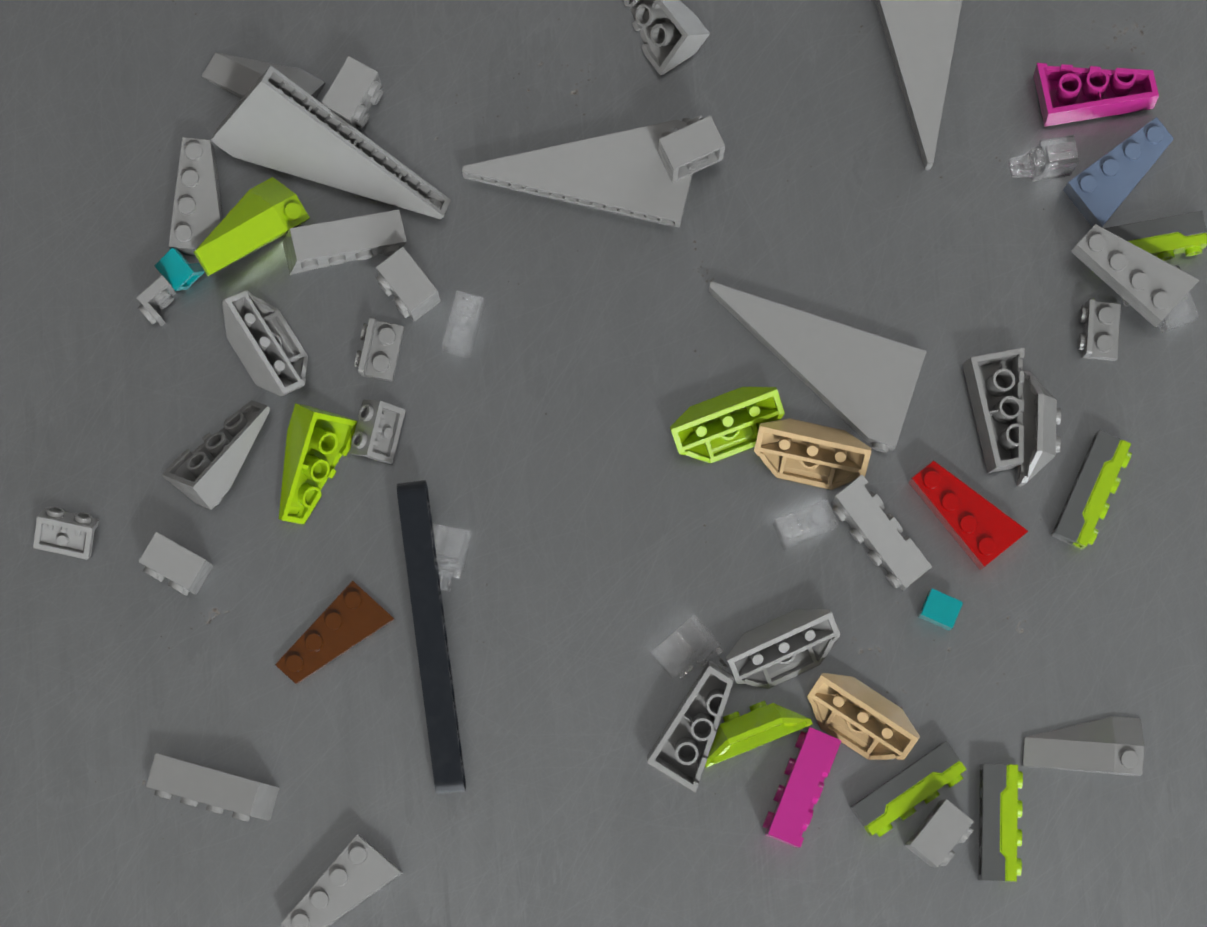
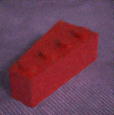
(970, 518)

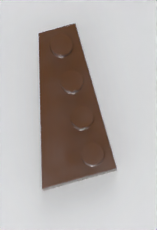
(340, 627)

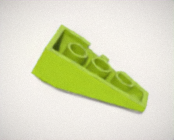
(255, 221)
(312, 451)

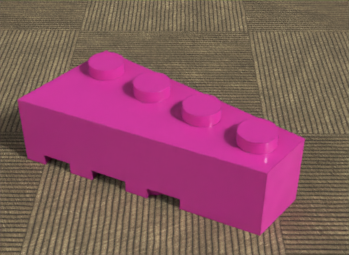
(1082, 94)
(802, 787)

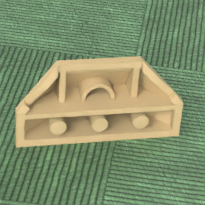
(811, 453)
(862, 718)

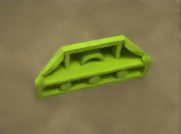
(726, 423)
(753, 730)

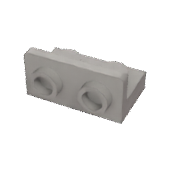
(155, 296)
(1100, 330)
(379, 350)
(377, 430)
(65, 532)

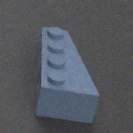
(1109, 180)

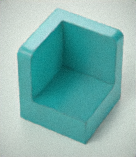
(178, 270)
(940, 609)

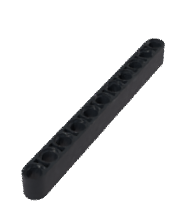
(431, 637)

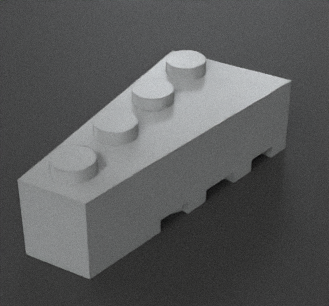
(880, 534)
(689, 735)
(212, 787)
(343, 886)

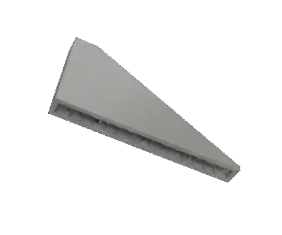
(922, 47)
(298, 135)
(603, 172)
(849, 369)

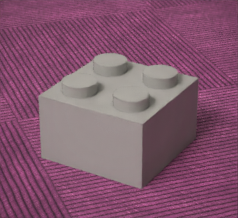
(354, 92)
(691, 148)
(408, 284)
(179, 565)
(940, 833)

